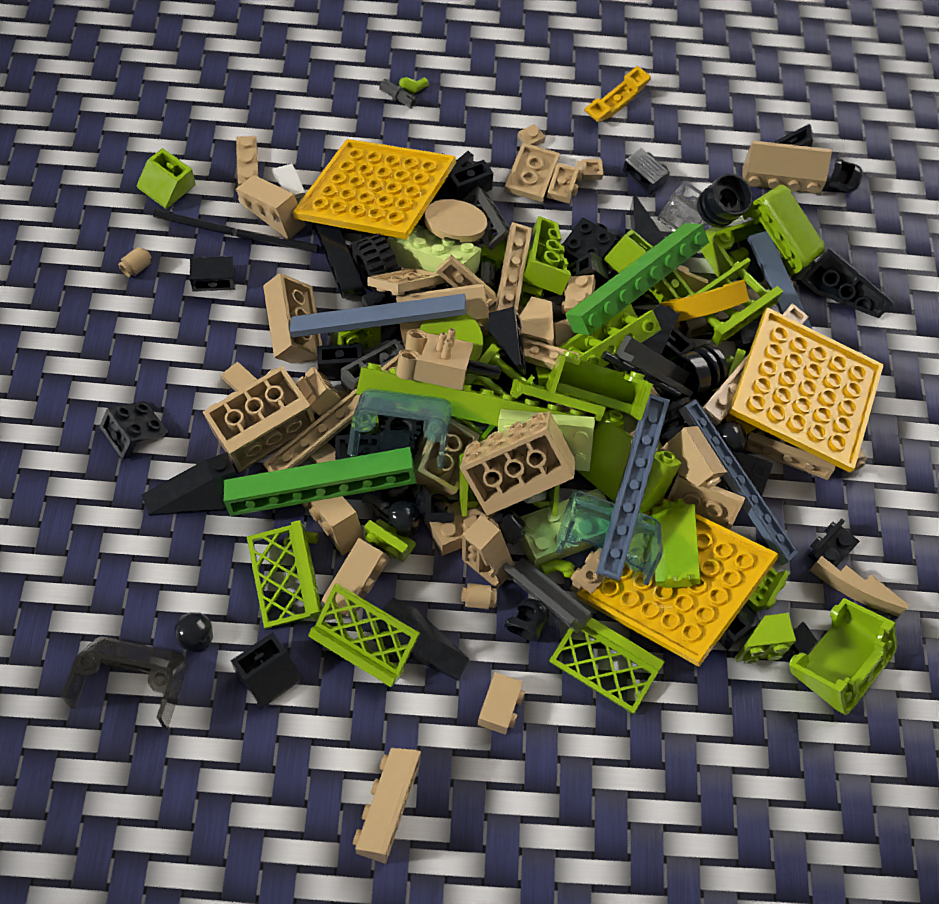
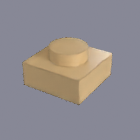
(532, 135)
(592, 169)

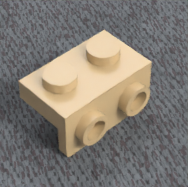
(564, 181)
(577, 290)
(586, 576)

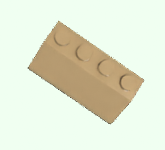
(787, 165)
(285, 299)
(475, 305)
(388, 804)

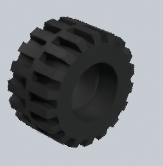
(373, 257)

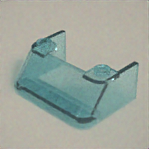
(432, 410)
(588, 521)

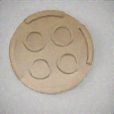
(455, 220)

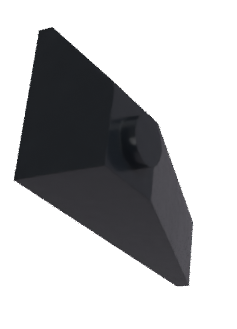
(841, 282)
(193, 489)
(431, 647)

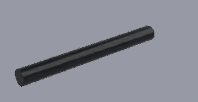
(193, 222)
(277, 240)
(627, 367)

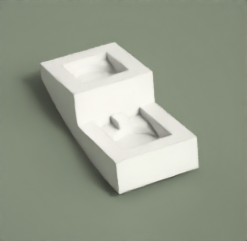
(289, 180)

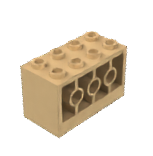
(259, 418)
(518, 463)

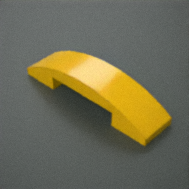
(620, 96)
(709, 301)

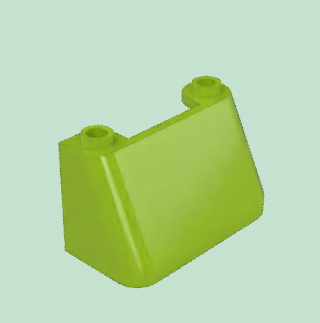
(787, 228)
(609, 459)
(847, 656)

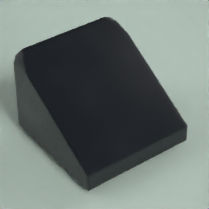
(804, 639)

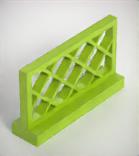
(305, 571)
(622, 647)
(358, 653)

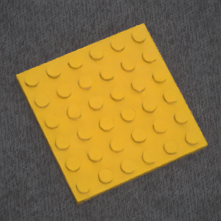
(375, 188)
(807, 390)
(691, 617)

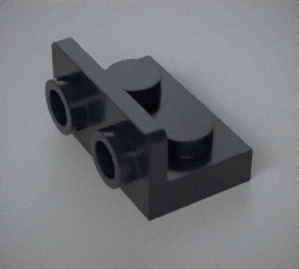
(368, 444)
(434, 508)
(834, 545)

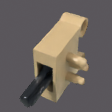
(440, 360)

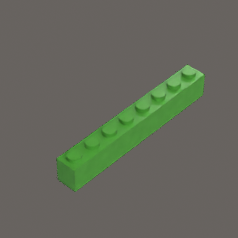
(637, 278)
(319, 481)

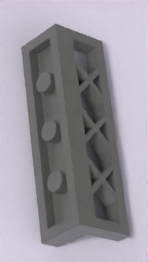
(490, 210)
(653, 364)
(550, 594)

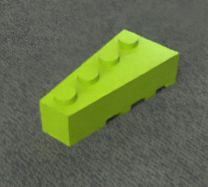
(545, 258)

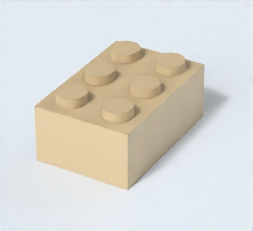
(425, 462)

